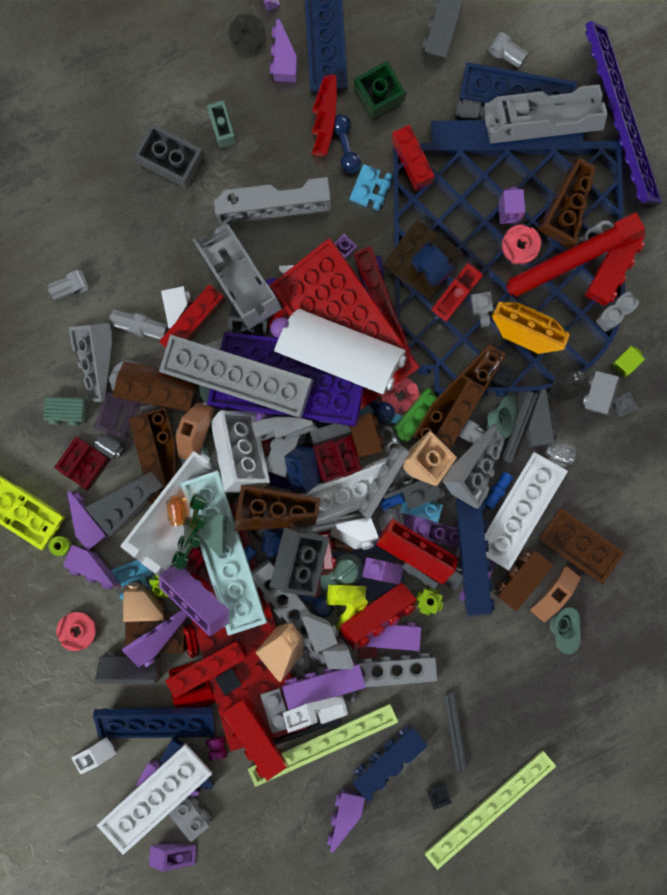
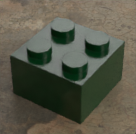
(379, 89)

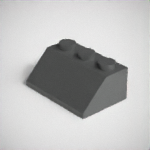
(122, 670)

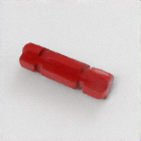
(191, 641)

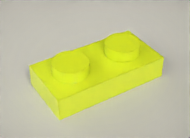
(344, 593)
(353, 607)

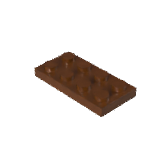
(581, 546)

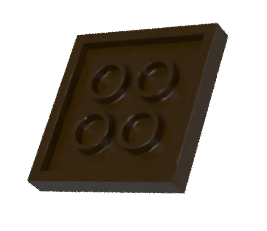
(400, 259)

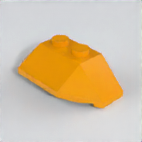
(529, 328)

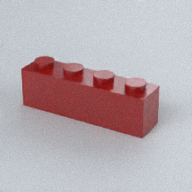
(612, 272)
(196, 315)
(417, 551)
(378, 616)
(206, 668)
(255, 739)

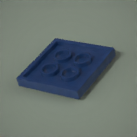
(373, 587)

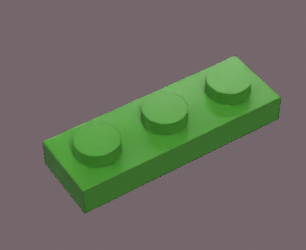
(413, 416)

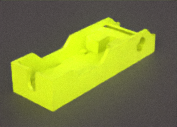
(28, 516)

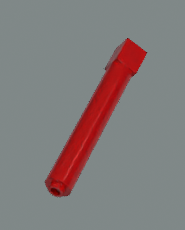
(623, 233)

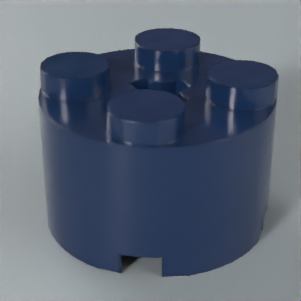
(432, 263)

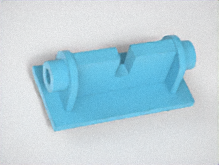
(428, 511)

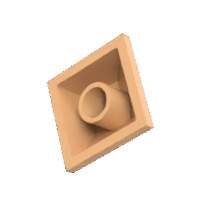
(429, 460)
(141, 604)
(281, 650)

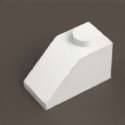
(175, 302)
(356, 533)
(94, 755)

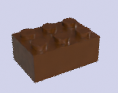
(366, 438)
(522, 579)
(136, 629)

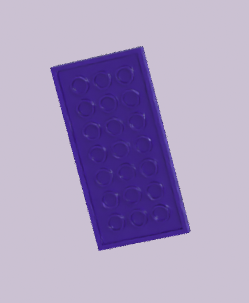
(330, 396)

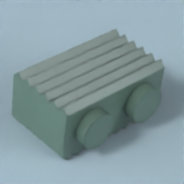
(221, 124)
(64, 410)

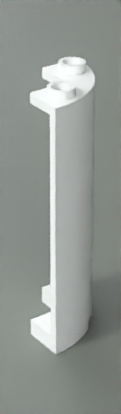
(340, 351)
(153, 538)

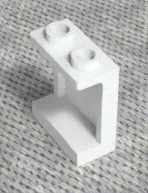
(305, 715)

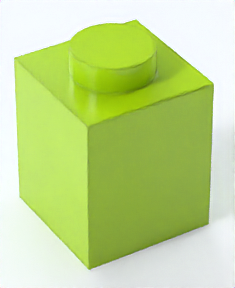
(628, 361)

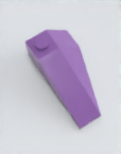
(150, 644)

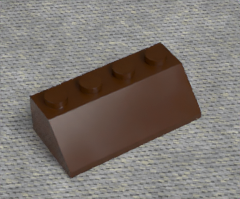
(153, 388)

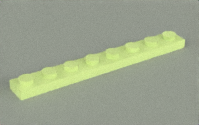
(332, 740)
(489, 809)

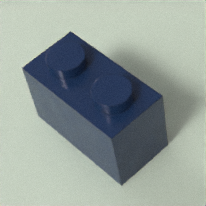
(302, 469)

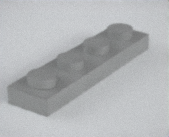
(381, 484)

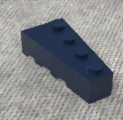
(388, 761)

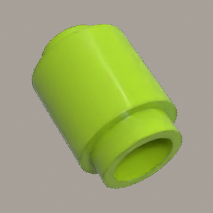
(65, 545)

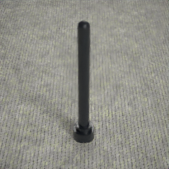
(309, 729)

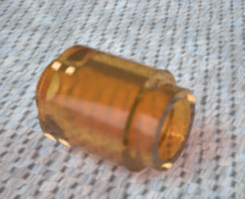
(177, 510)

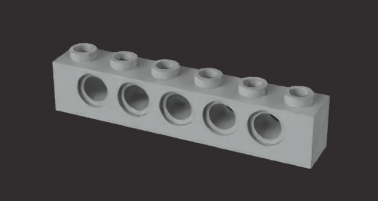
(260, 575)
(426, 674)

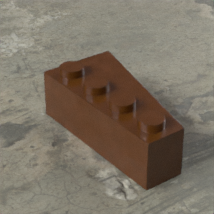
(567, 208)
(274, 509)

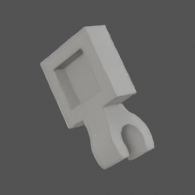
(482, 305)

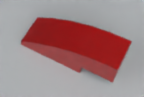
(457, 292)

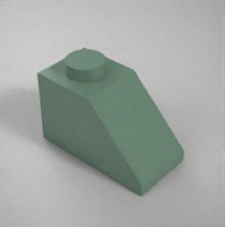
(214, 533)

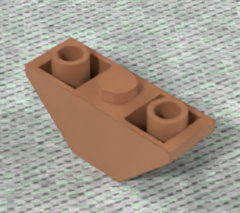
(193, 430)
(556, 594)

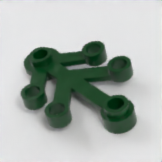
(190, 540)

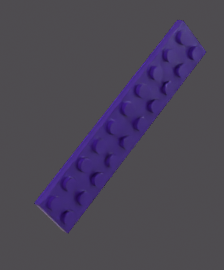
(624, 116)

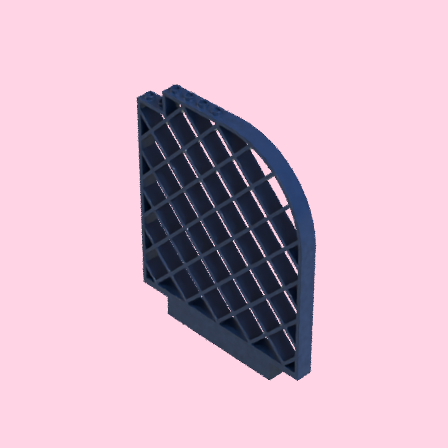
(471, 138)

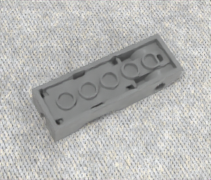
(545, 115)
(268, 202)
(238, 275)

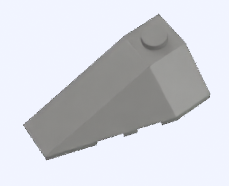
(94, 350)
(471, 473)

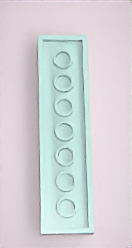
(228, 573)

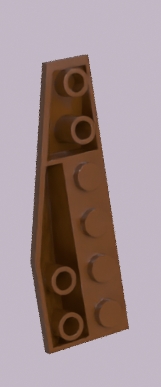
(455, 404)
(155, 445)

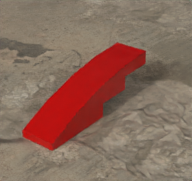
(325, 110)

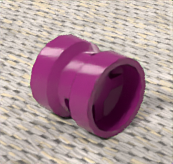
(216, 748)

